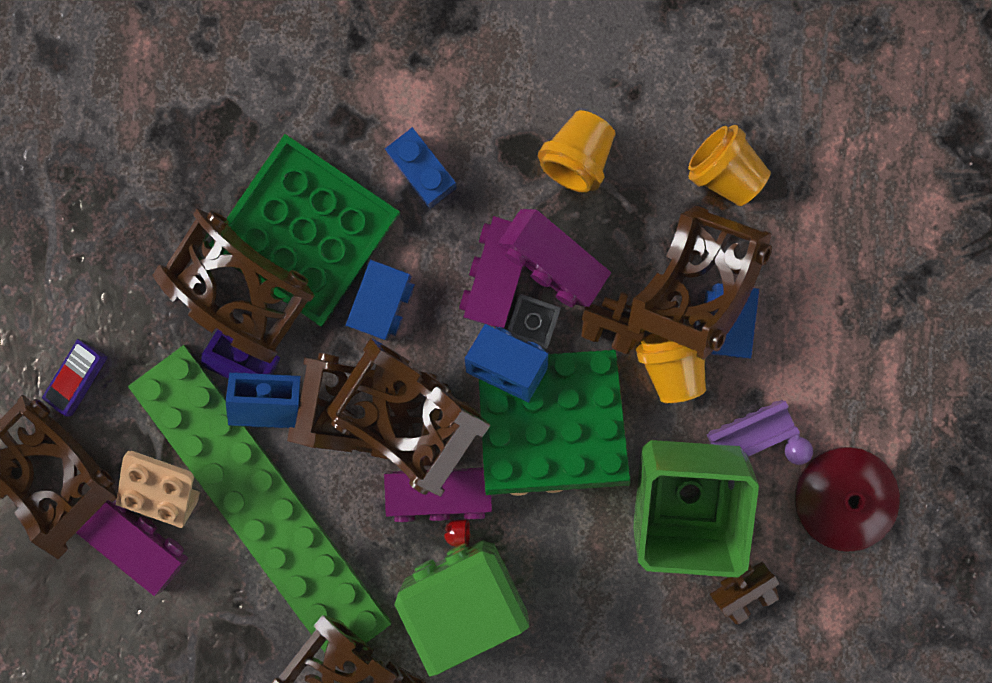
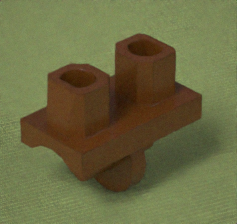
(615, 320)
(740, 591)

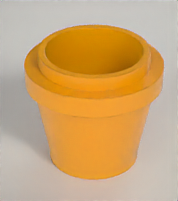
(578, 152)
(729, 166)
(672, 368)

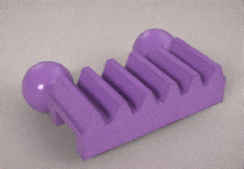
(764, 430)

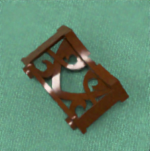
(180, 283)
(653, 306)
(458, 417)
(323, 434)
(56, 526)
(342, 647)

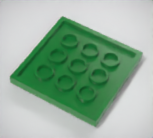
(312, 223)
(565, 434)

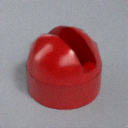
(457, 532)

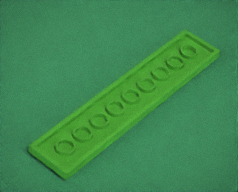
(255, 497)

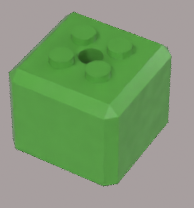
(699, 533)
(460, 606)

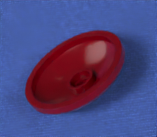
(824, 496)

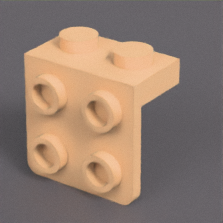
(156, 489)

